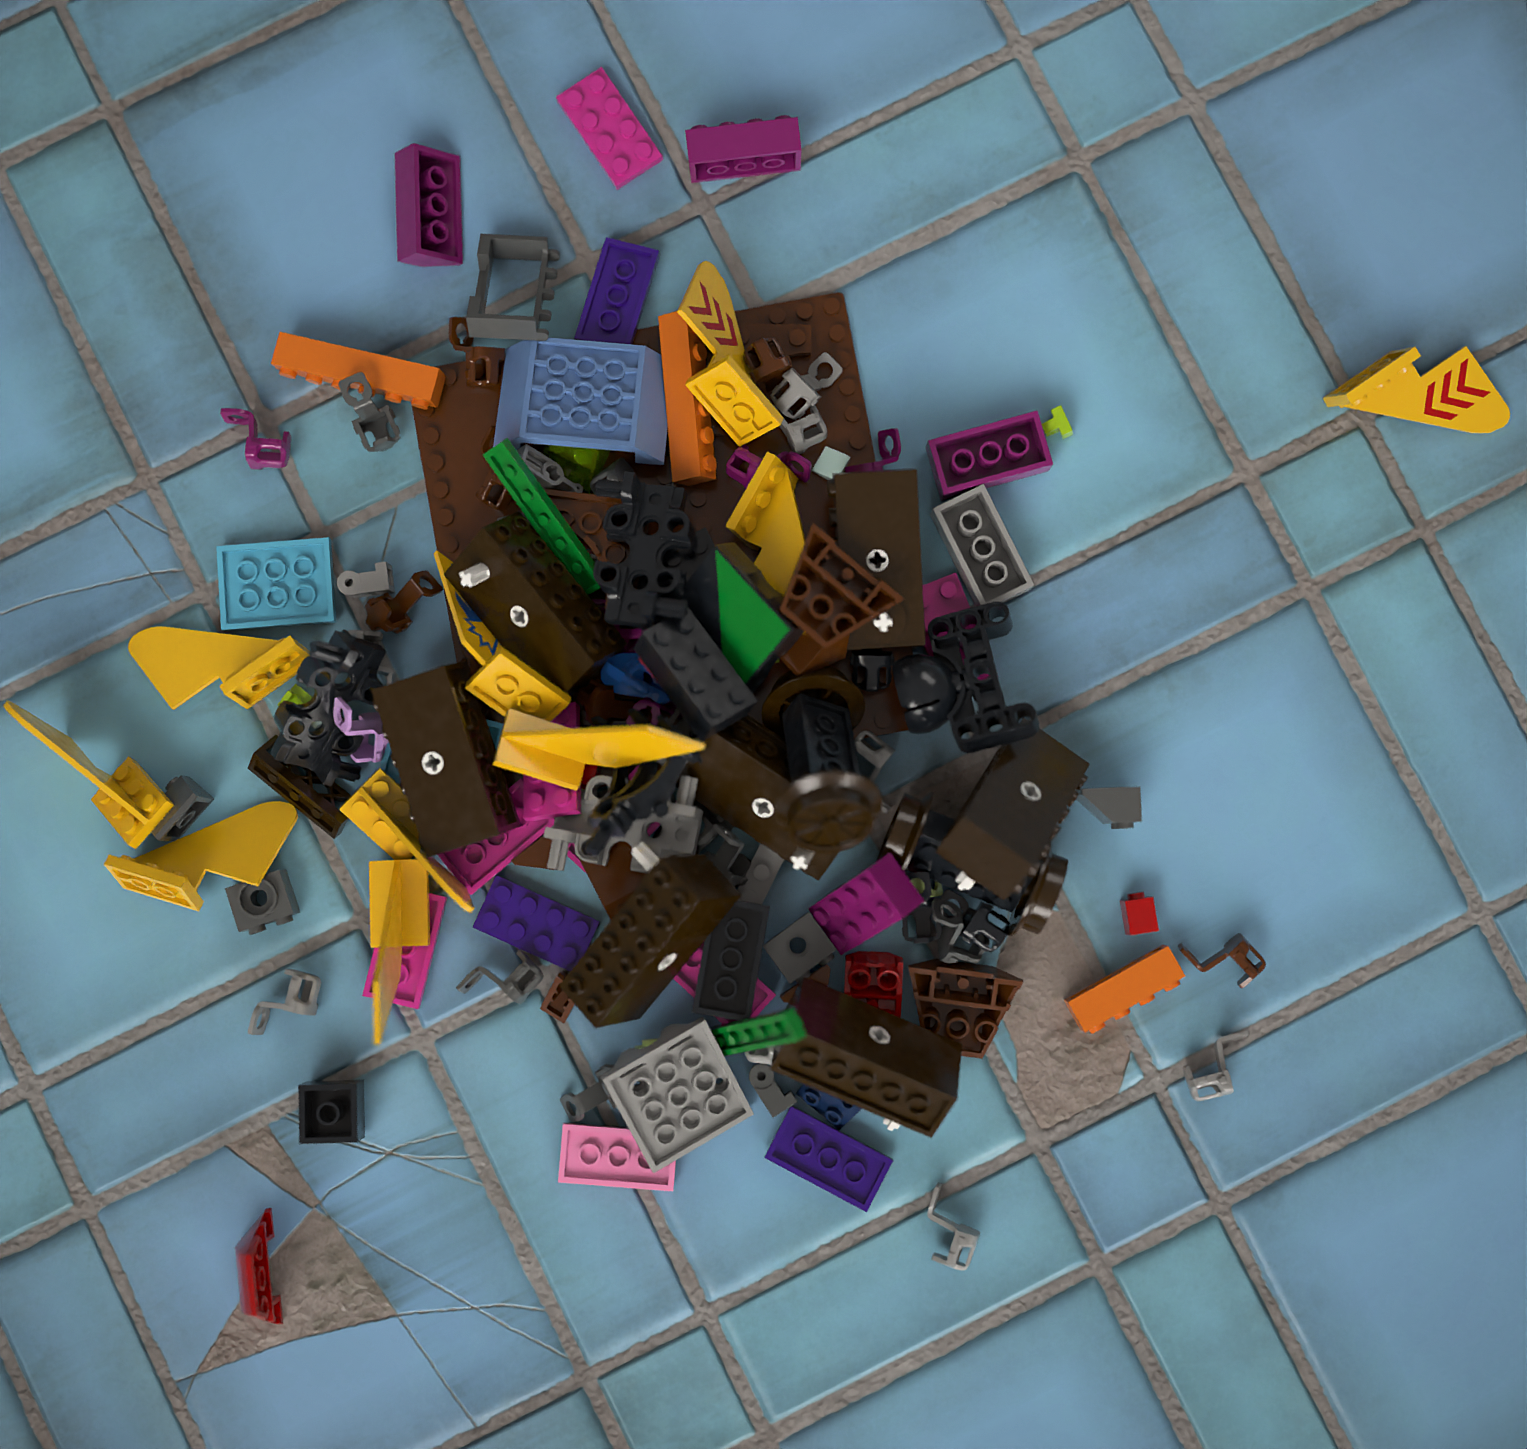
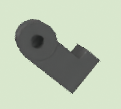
(768, 1089)

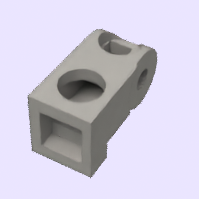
(367, 583)

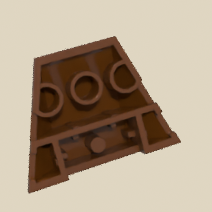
(832, 592)
(962, 1001)

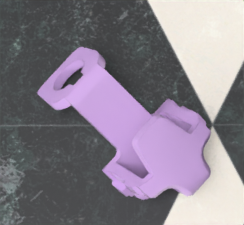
(367, 724)

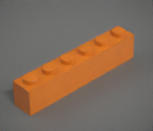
(332, 363)
(687, 419)

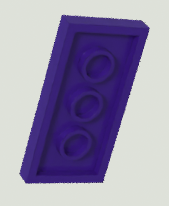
(617, 293)
(535, 923)
(828, 1158)

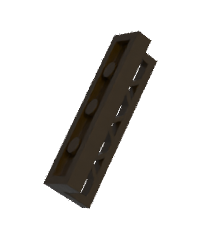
(299, 790)

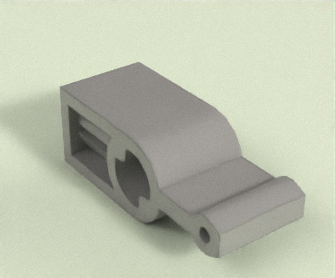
(547, 471)

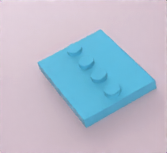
(276, 584)

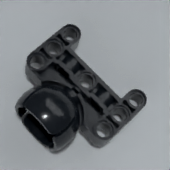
(943, 687)

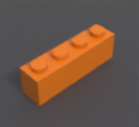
(1124, 988)

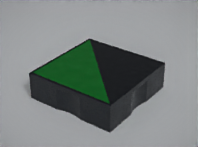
(740, 613)

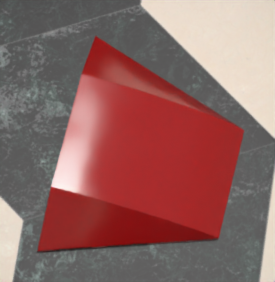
(254, 1272)

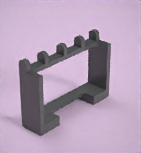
(511, 326)

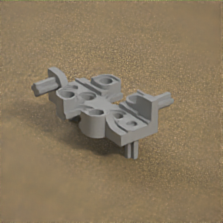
(678, 834)

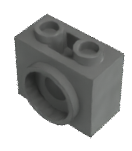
(279, 906)
(797, 965)

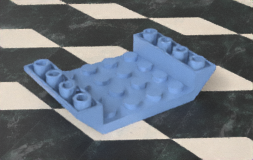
(584, 397)

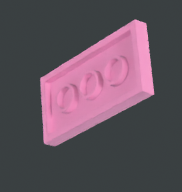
(608, 1158)

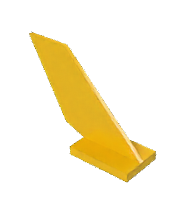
(560, 753)
(396, 920)

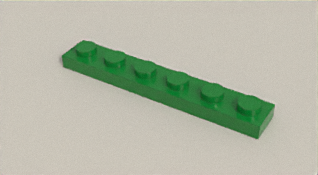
(542, 513)
(759, 1032)

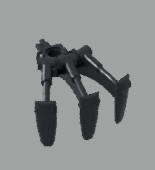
(637, 797)

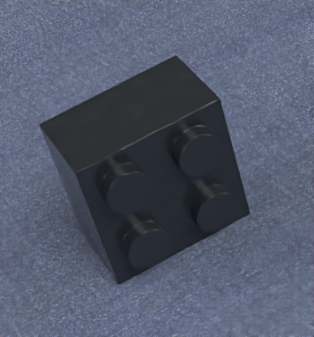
(331, 1111)

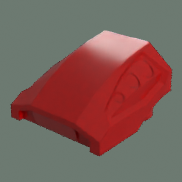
(875, 979)

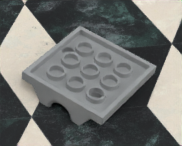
(678, 1093)

